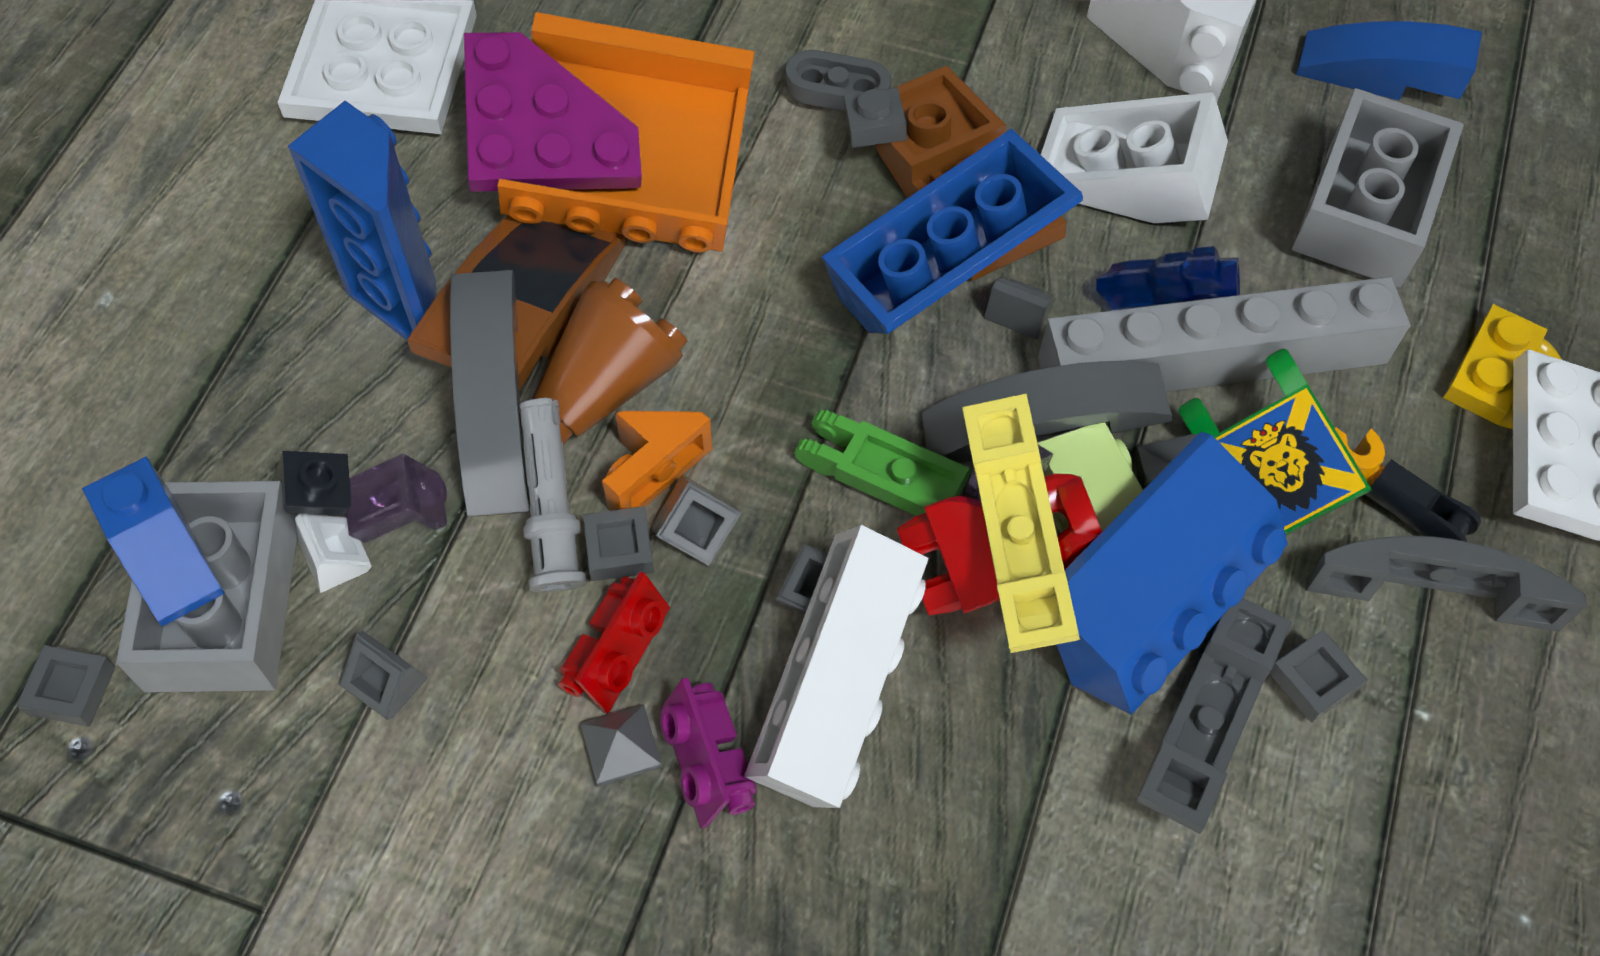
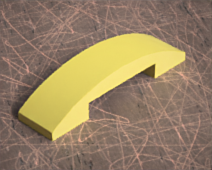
(1020, 525)

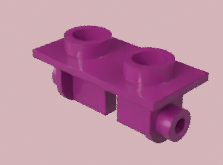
(695, 724)

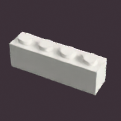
(838, 669)

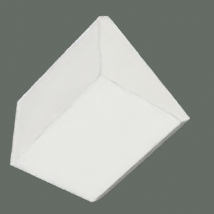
(330, 550)

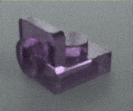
(395, 496)

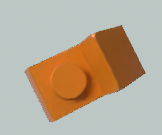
(662, 450)

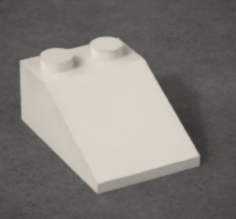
(1178, 41)
(1142, 155)

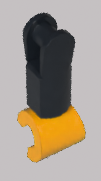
(1409, 496)

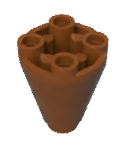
(606, 356)

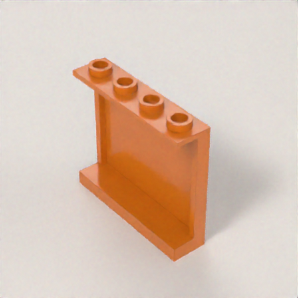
(689, 124)

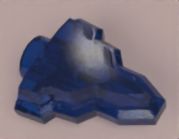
(1170, 279)

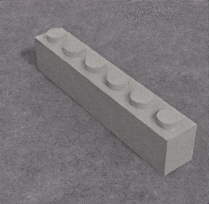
(1233, 335)

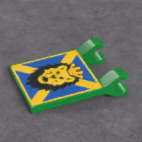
(1289, 448)

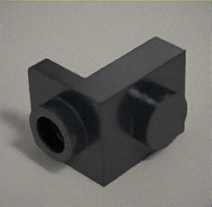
(314, 482)

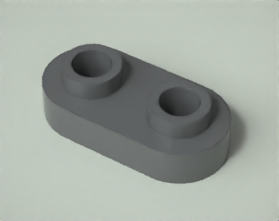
(825, 77)

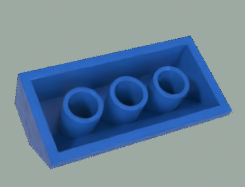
(367, 215)
(947, 232)
(1168, 572)

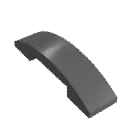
(487, 393)
(1059, 400)
(1521, 589)
(1213, 714)

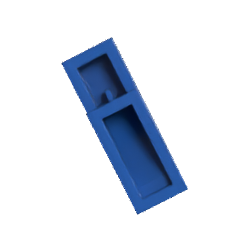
(1392, 55)

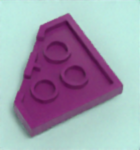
(540, 121)

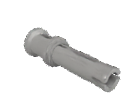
(551, 523)

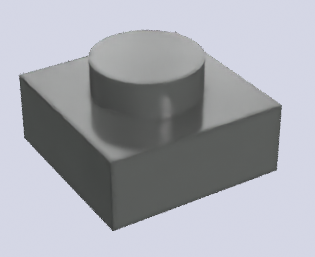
(875, 117)
(618, 543)
(1317, 676)
(66, 685)

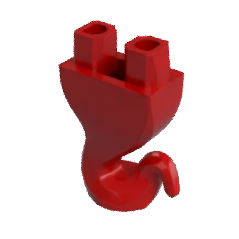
(961, 534)

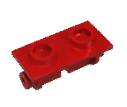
(628, 622)

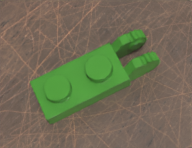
(882, 463)

